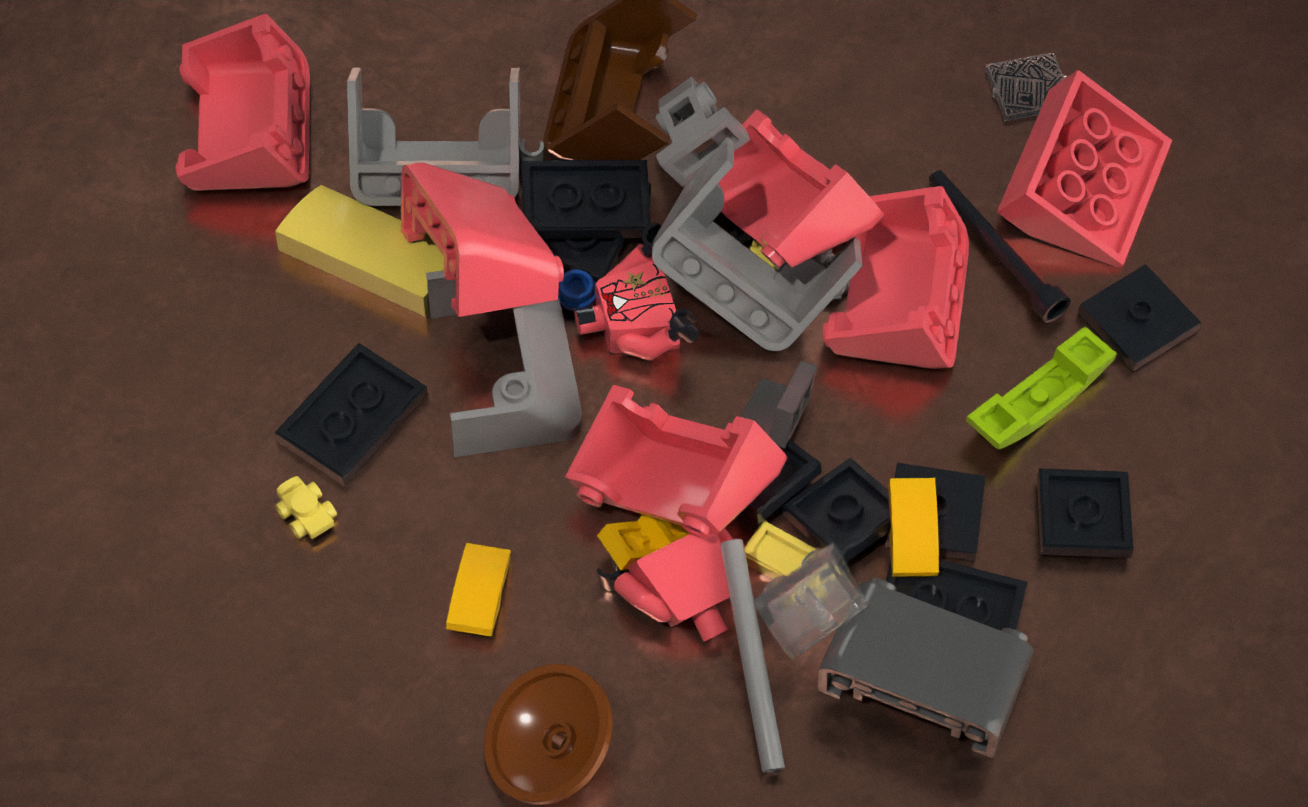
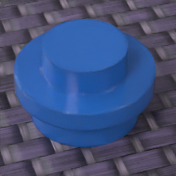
(576, 290)

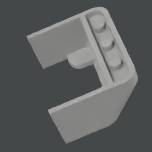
(378, 158)
(731, 278)
(528, 405)

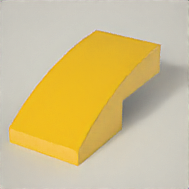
(913, 527)
(638, 538)
(478, 589)

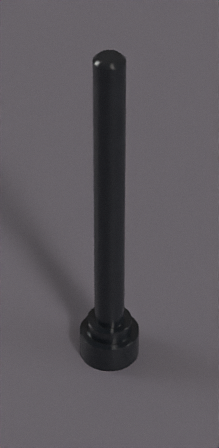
(1047, 300)

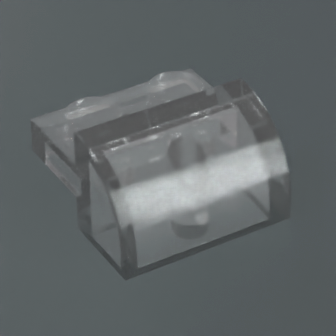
(810, 600)

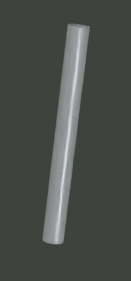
(752, 656)

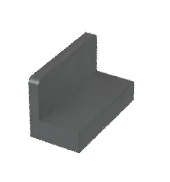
(779, 406)

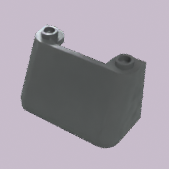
(928, 664)

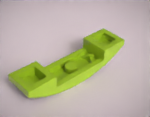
(1044, 392)

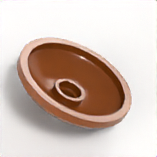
(532, 723)

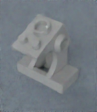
(690, 120)

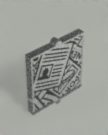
(1023, 84)

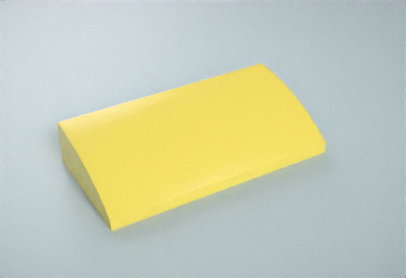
(360, 247)

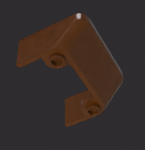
(602, 79)

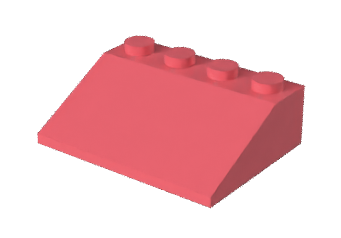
(1085, 172)

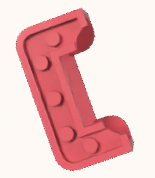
(250, 109)
(791, 198)
(483, 240)
(910, 287)
(673, 465)

